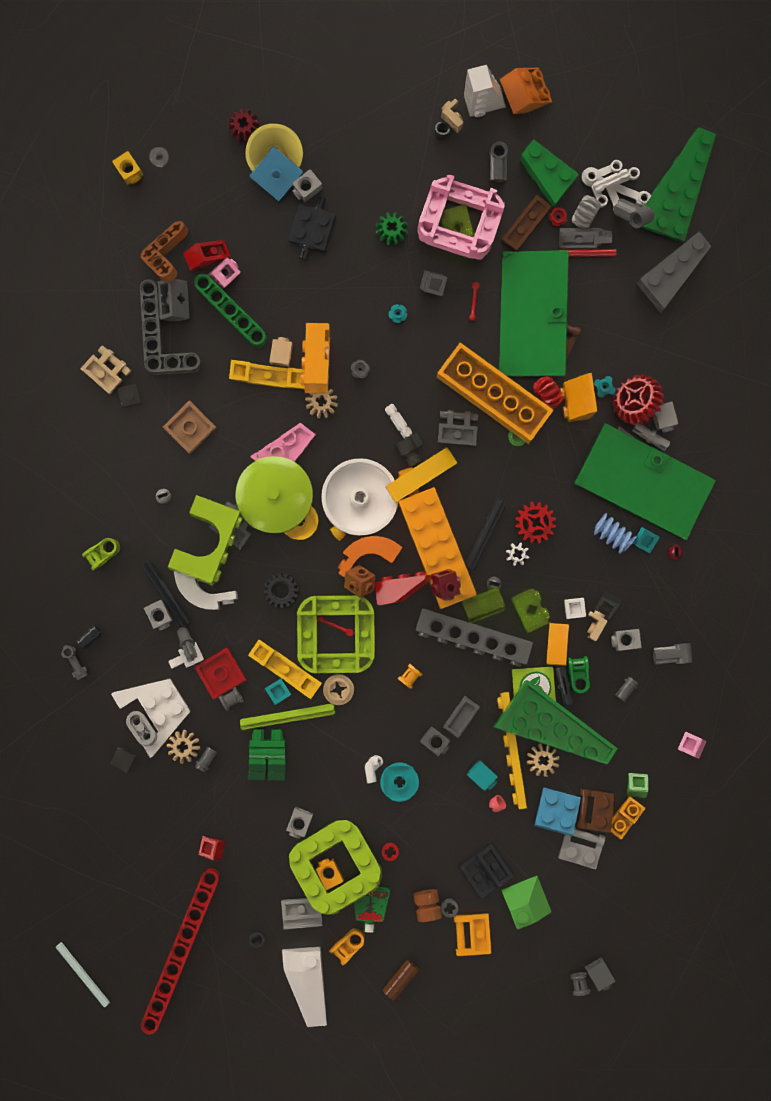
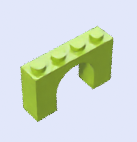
(207, 567)

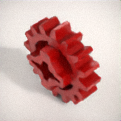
(543, 527)

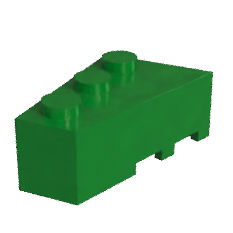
(548, 172)

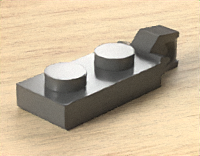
(583, 237)

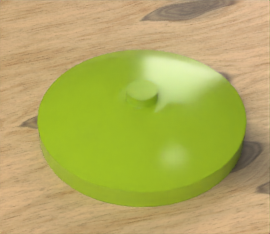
(274, 494)

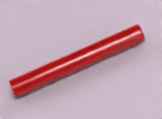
(591, 252)

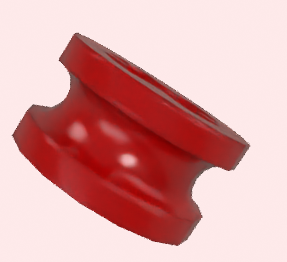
(393, 856)

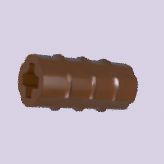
(401, 980)

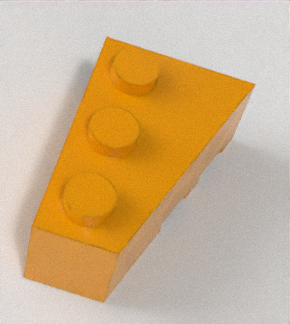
(316, 358)

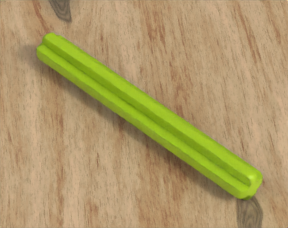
(287, 716)

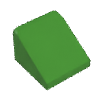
(637, 785)

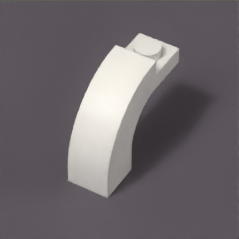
(194, 594)

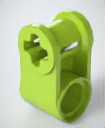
(99, 555)

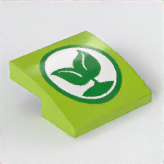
(541, 677)

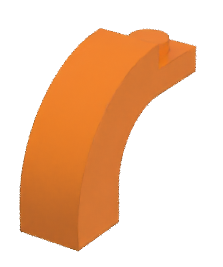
(369, 545)

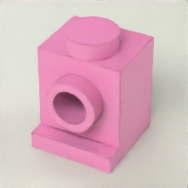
(232, 271)

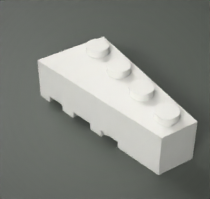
(482, 92)

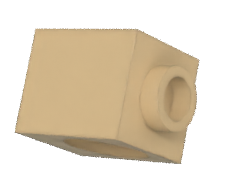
(281, 352)

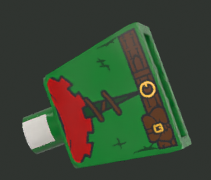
(372, 908)

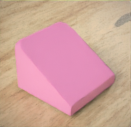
(692, 745)

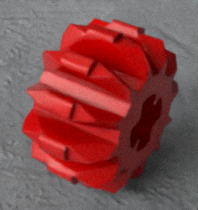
(548, 392)

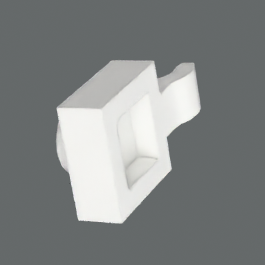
(182, 659)

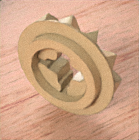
(343, 681)

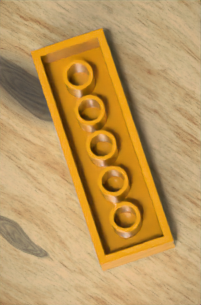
(494, 393)
(435, 541)

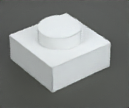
(575, 608)

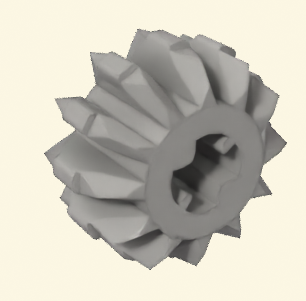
(586, 212)

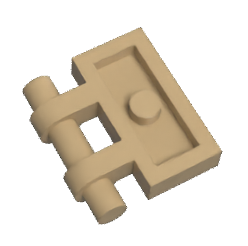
(101, 374)

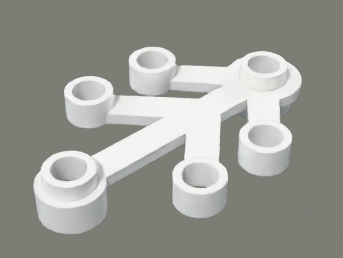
(612, 191)

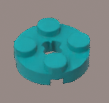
(392, 790)

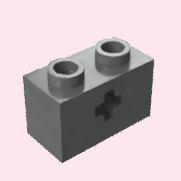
(173, 300)

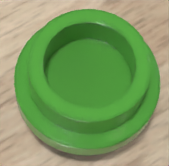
(515, 440)

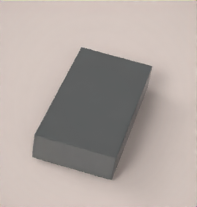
(461, 717)

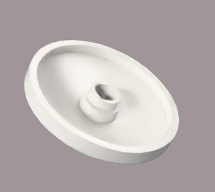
(357, 497)

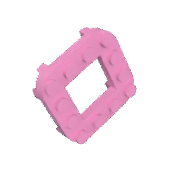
(473, 197)

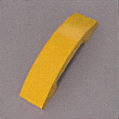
(266, 375)
(421, 475)
(285, 669)

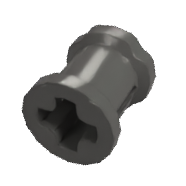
(231, 699)
(580, 979)

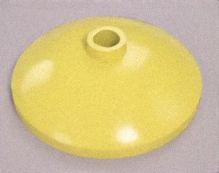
(272, 135)

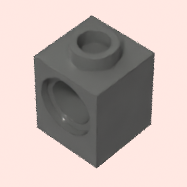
(433, 283)
(429, 735)
(600, 975)

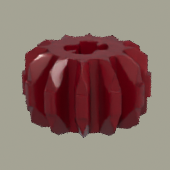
(239, 119)

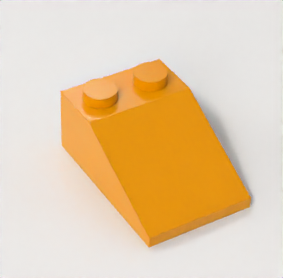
(579, 398)

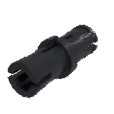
(562, 672)

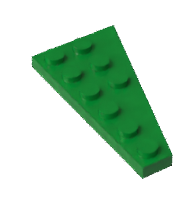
(679, 188)
(545, 721)

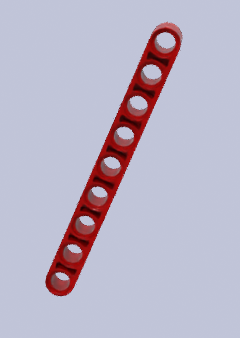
(177, 959)

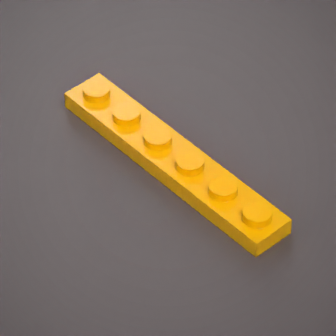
(513, 758)

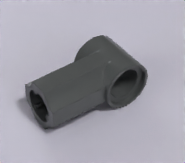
(498, 164)
(633, 213)
(673, 654)

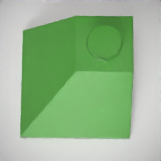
(526, 902)

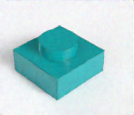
(646, 540)
(278, 691)

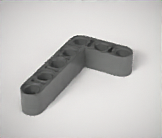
(156, 336)

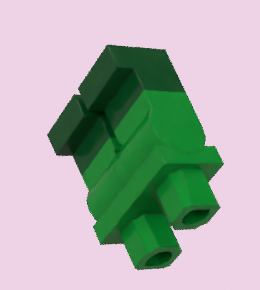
(267, 749)

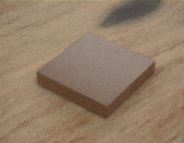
(189, 427)

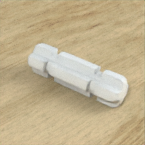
(611, 180)
(398, 421)

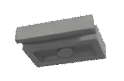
(299, 914)

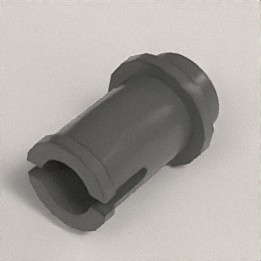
(627, 688)
(206, 759)

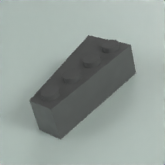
(670, 274)

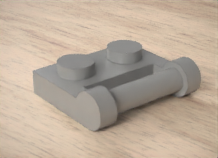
(581, 853)

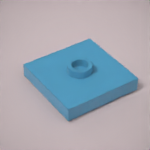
(276, 173)

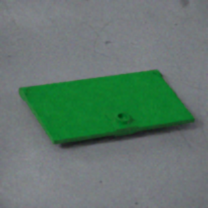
(534, 313)
(645, 481)

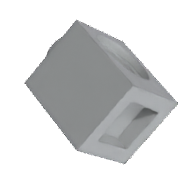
(307, 178)
(666, 418)
(152, 609)
(634, 636)
(299, 814)

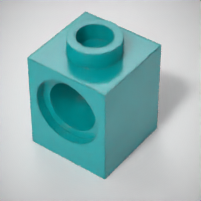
(482, 776)

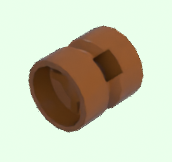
(427, 904)

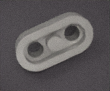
(142, 729)

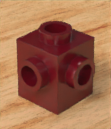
(445, 584)

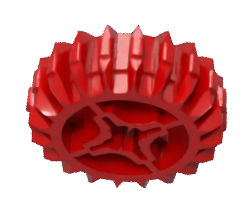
(644, 389)

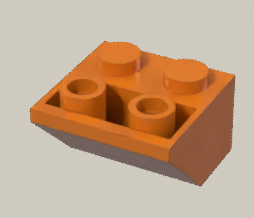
(525, 90)

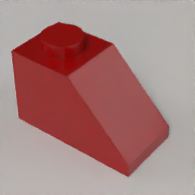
(206, 254)

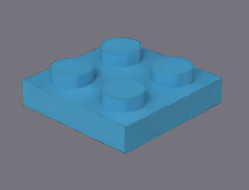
(557, 811)

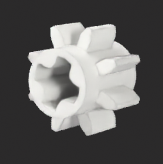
(522, 556)

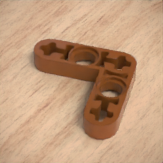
(155, 252)

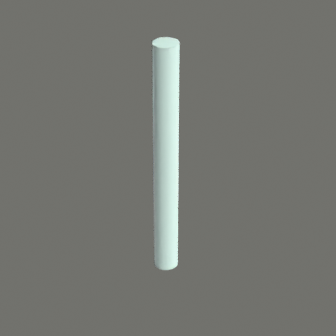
(82, 974)

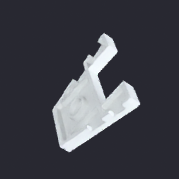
(162, 705)

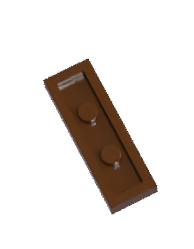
(526, 223)

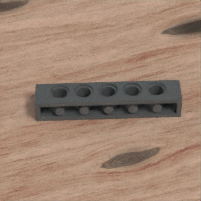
(522, 646)

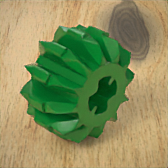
(392, 235)

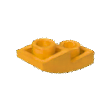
(557, 644)
(625, 817)

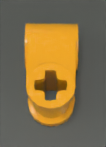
(346, 948)

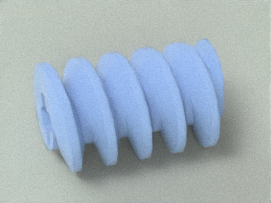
(614, 534)

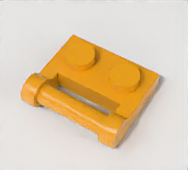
(478, 934)

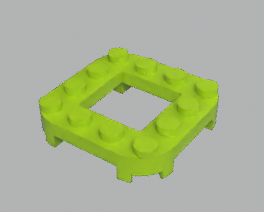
(339, 662)
(348, 893)

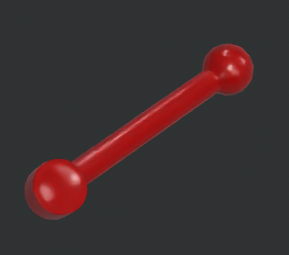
(475, 286)
(320, 619)

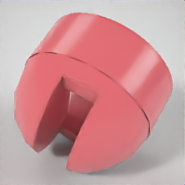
(497, 803)

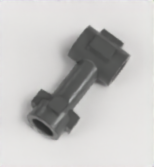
(70, 652)

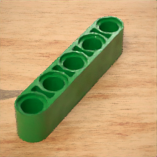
(226, 302)

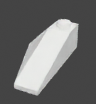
(305, 977)

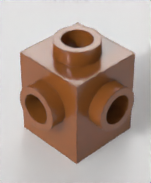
(359, 581)

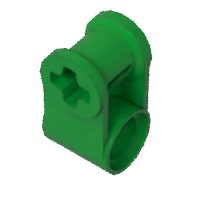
(578, 672)

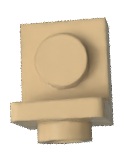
(454, 119)
(596, 629)

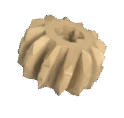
(321, 409)
(180, 739)
(544, 767)

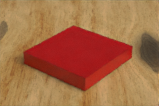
(220, 673)

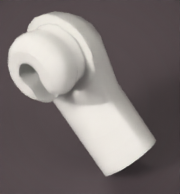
(371, 766)

